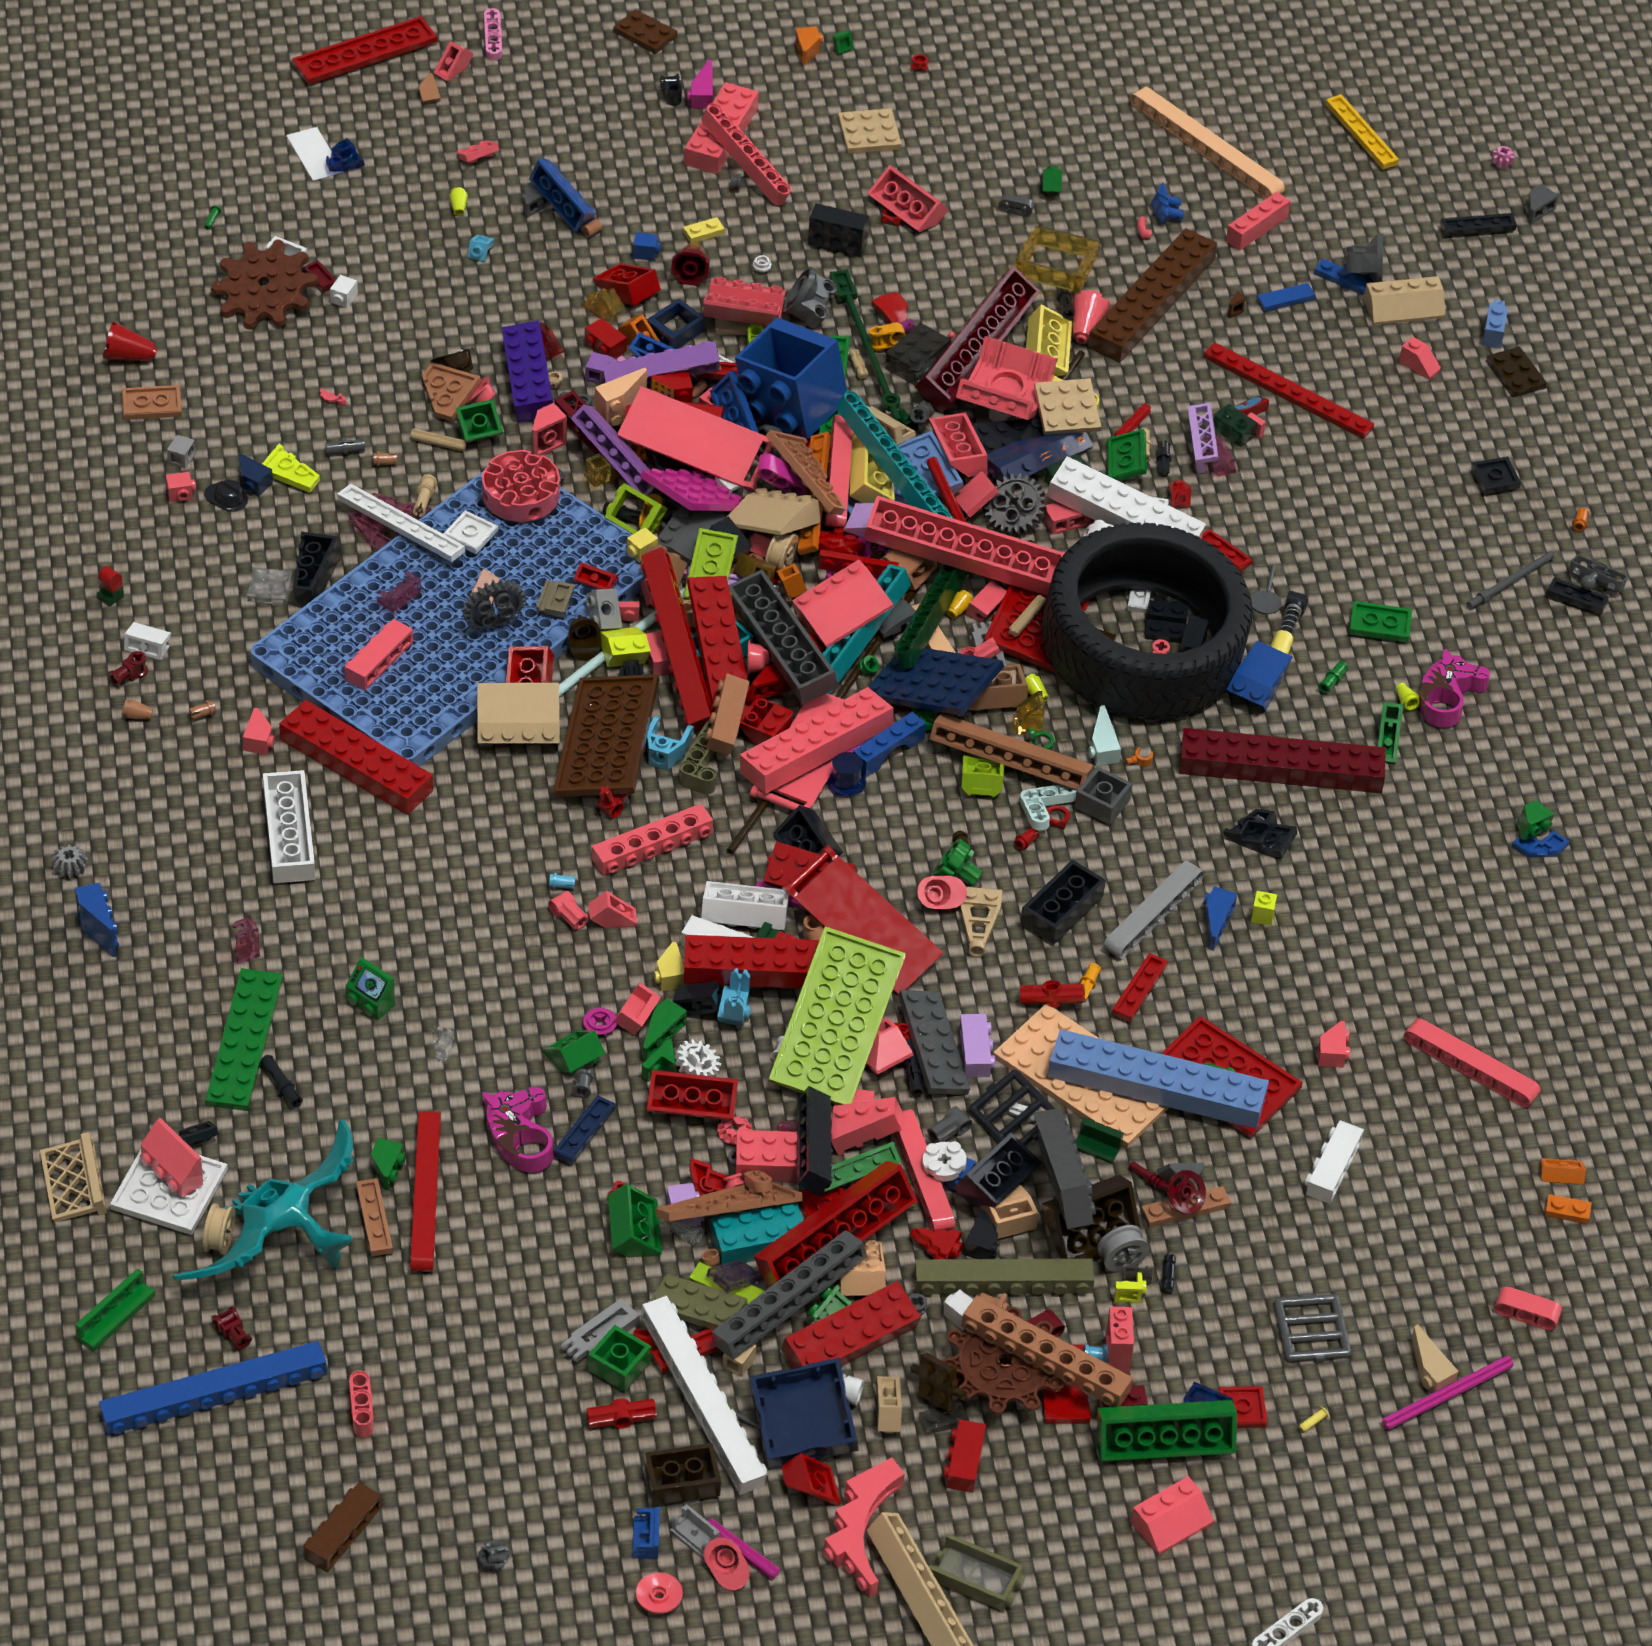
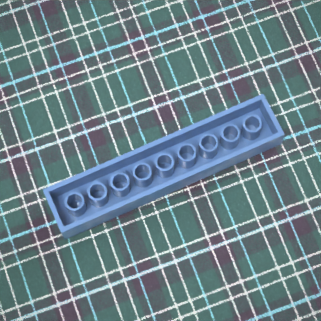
(1158, 1078)

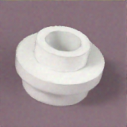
(762, 264)

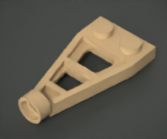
(980, 899)

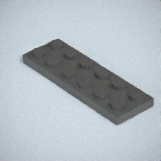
(934, 1042)

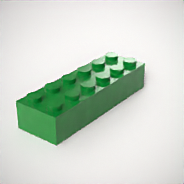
(1166, 1430)

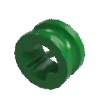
(873, 662)

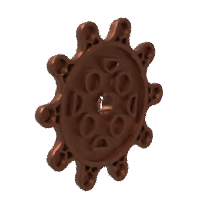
(268, 301)
(999, 1382)

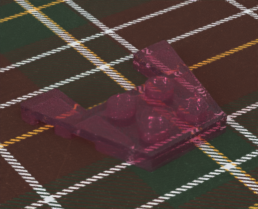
(372, 529)

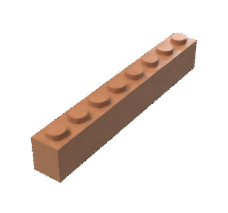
(1010, 751)

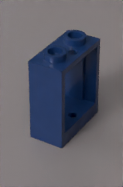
(684, 335)

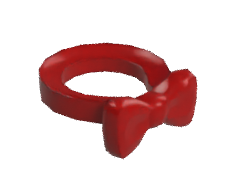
(885, 218)
(1060, 823)

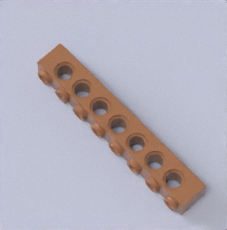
(1014, 1334)

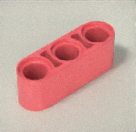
(1528, 1308)
(361, 1414)

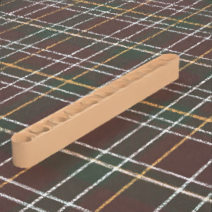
(1206, 143)

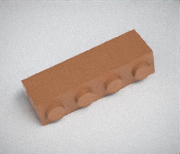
(727, 714)

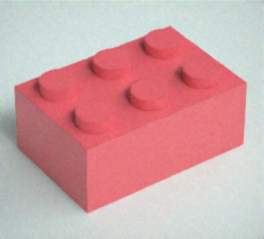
(768, 1152)

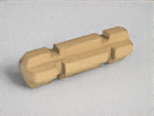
(858, 364)

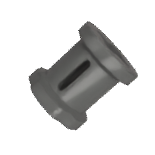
(582, 1084)

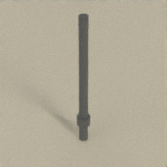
(1485, 595)

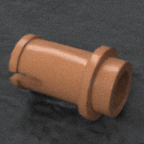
(384, 459)
(205, 709)

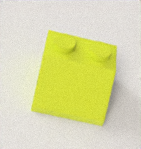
(624, 645)

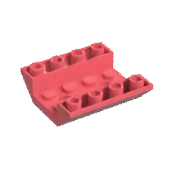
(743, 301)

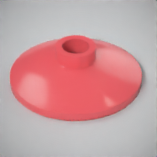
(659, 1585)

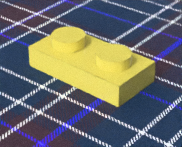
(704, 230)

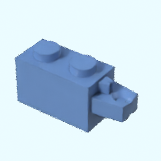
(1495, 324)

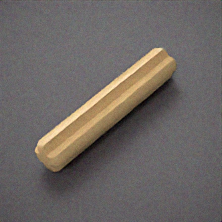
(437, 439)
(1027, 615)

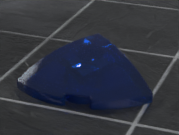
(344, 157)

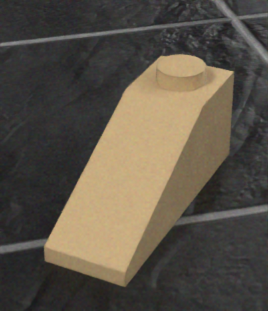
(1432, 1364)
(889, 1404)

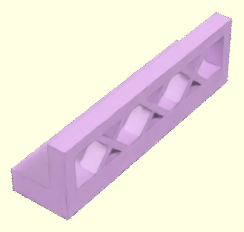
(1199, 446)

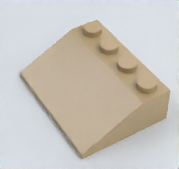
(775, 512)
(518, 713)

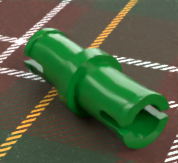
(1333, 677)

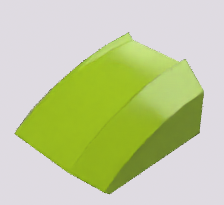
(982, 776)

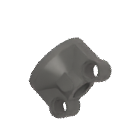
(1366, 258)
(809, 297)

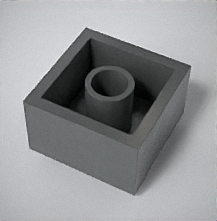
(1103, 795)

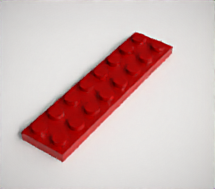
(364, 50)
(716, 631)

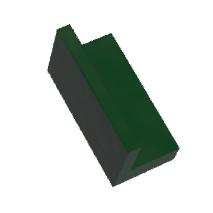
(1099, 1140)

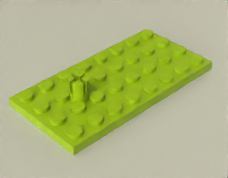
(837, 1016)

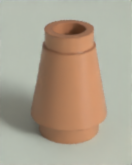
(136, 710)

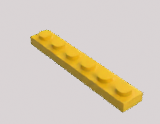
(1362, 132)

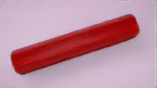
(1134, 420)

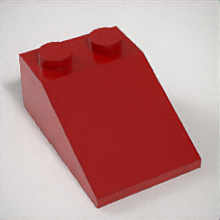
(629, 282)

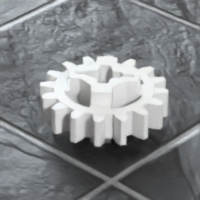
(697, 1059)

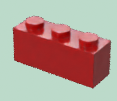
(965, 1455)

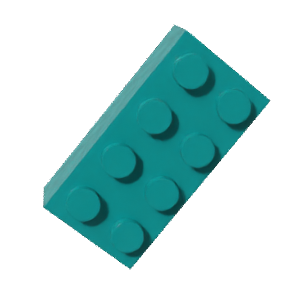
(750, 1231)

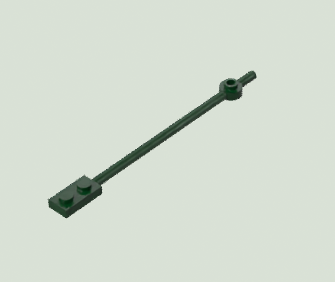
(847, 292)

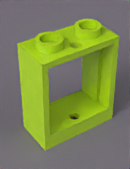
(653, 518)

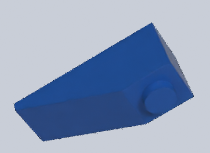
(1218, 911)

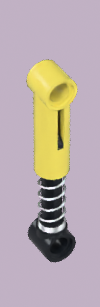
(1294, 606)

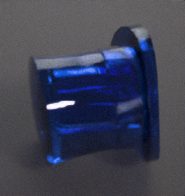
(847, 775)

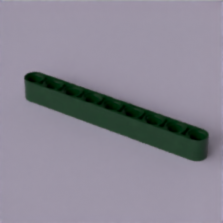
(928, 615)

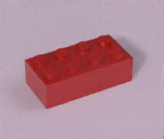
(789, 862)

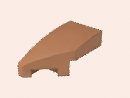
(428, 90)

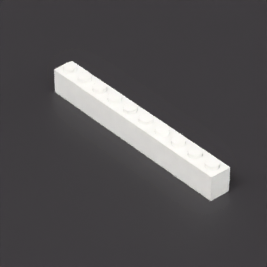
(704, 1395)

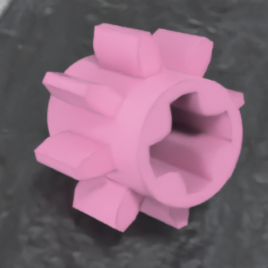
(1503, 157)

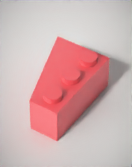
(864, 1121)

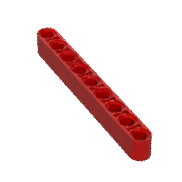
(425, 1191)

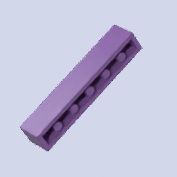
(689, 358)
(613, 448)

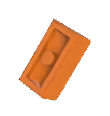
(1562, 1171)

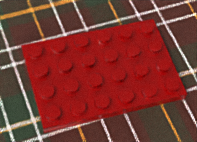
(1028, 643)
(1208, 1043)

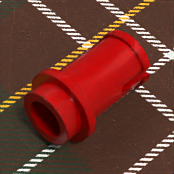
(1022, 841)

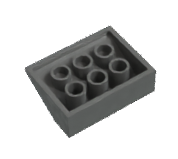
(683, 528)

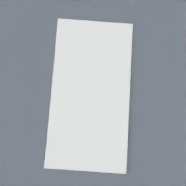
(312, 152)

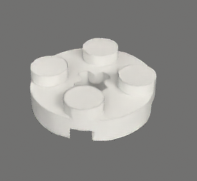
(944, 1150)

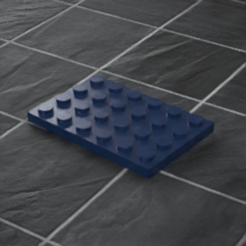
(937, 681)

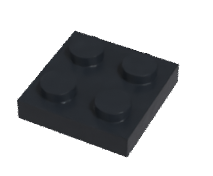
(1495, 475)

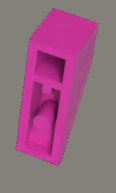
(702, 88)

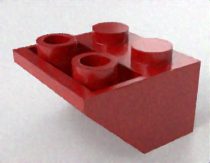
(765, 720)

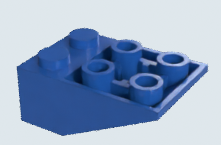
(96, 916)

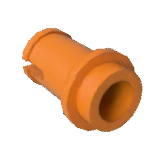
(1580, 521)

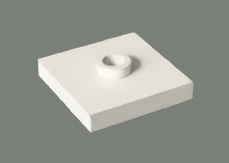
(471, 531)

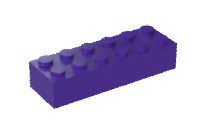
(527, 369)

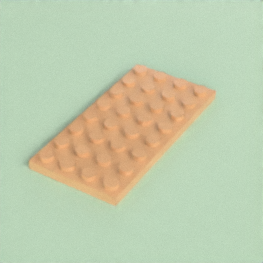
(1030, 1054)

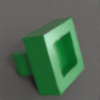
(842, 42)

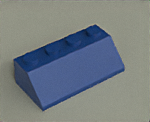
(561, 195)

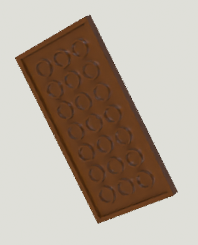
(606, 735)

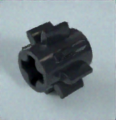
(631, 668)

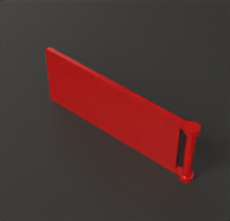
(850, 905)

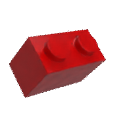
(605, 339)

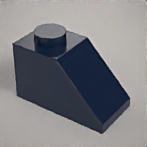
(254, 475)

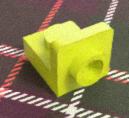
(1130, 1291)

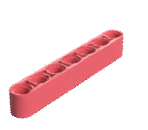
(746, 154)
(839, 467)
(1472, 1062)
(928, 1189)

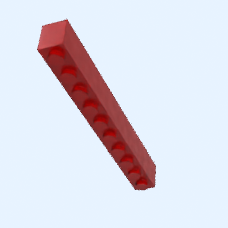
(678, 638)

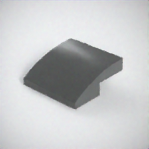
(899, 615)

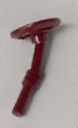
(1180, 1191)

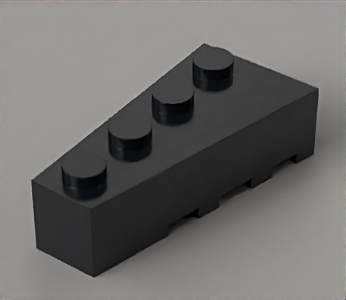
(314, 565)

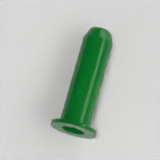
(215, 210)

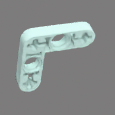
(1038, 798)

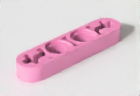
(493, 34)

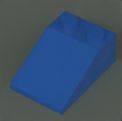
(1259, 675)

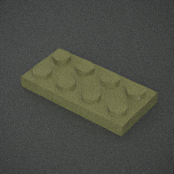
(698, 1302)

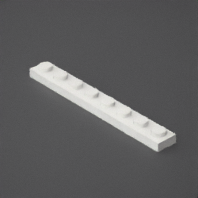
(401, 522)

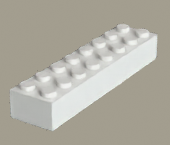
(1113, 501)

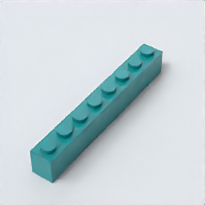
(844, 652)

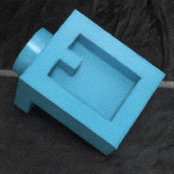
(479, 247)

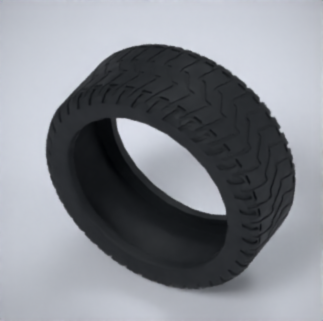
(1159, 561)

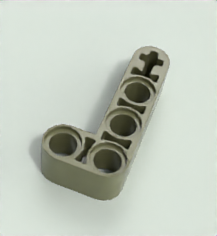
(694, 768)

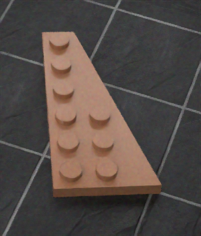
(794, 451)
(732, 1199)

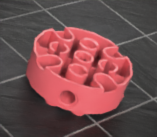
(521, 486)

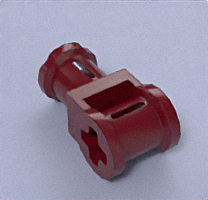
(130, 669)
(231, 1327)

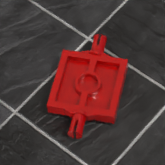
(839, 541)

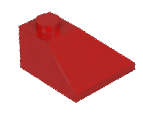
(811, 1478)

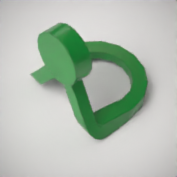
(1032, 735)

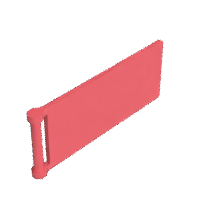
(693, 437)
(810, 784)

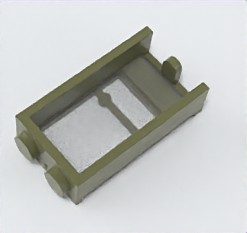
(978, 1573)

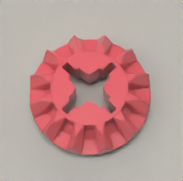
(728, 1134)

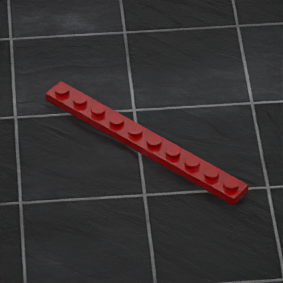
(1289, 390)

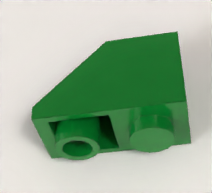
(1051, 179)
(1534, 820)
(386, 1159)

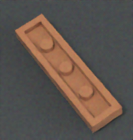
(1163, 1212)
(374, 1217)

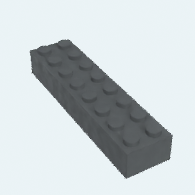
(783, 636)
(1064, 1168)

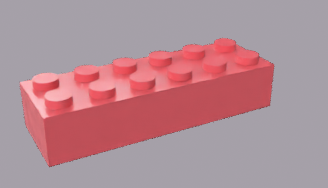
(703, 149)

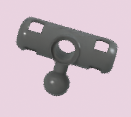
(1597, 575)

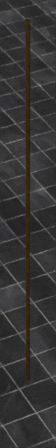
(871, 651)

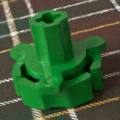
(956, 863)

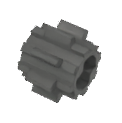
(493, 1554)

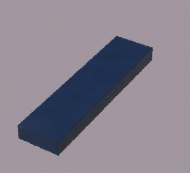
(584, 1129)

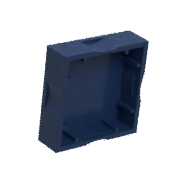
(804, 1412)

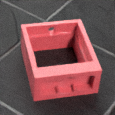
(1120, 1338)

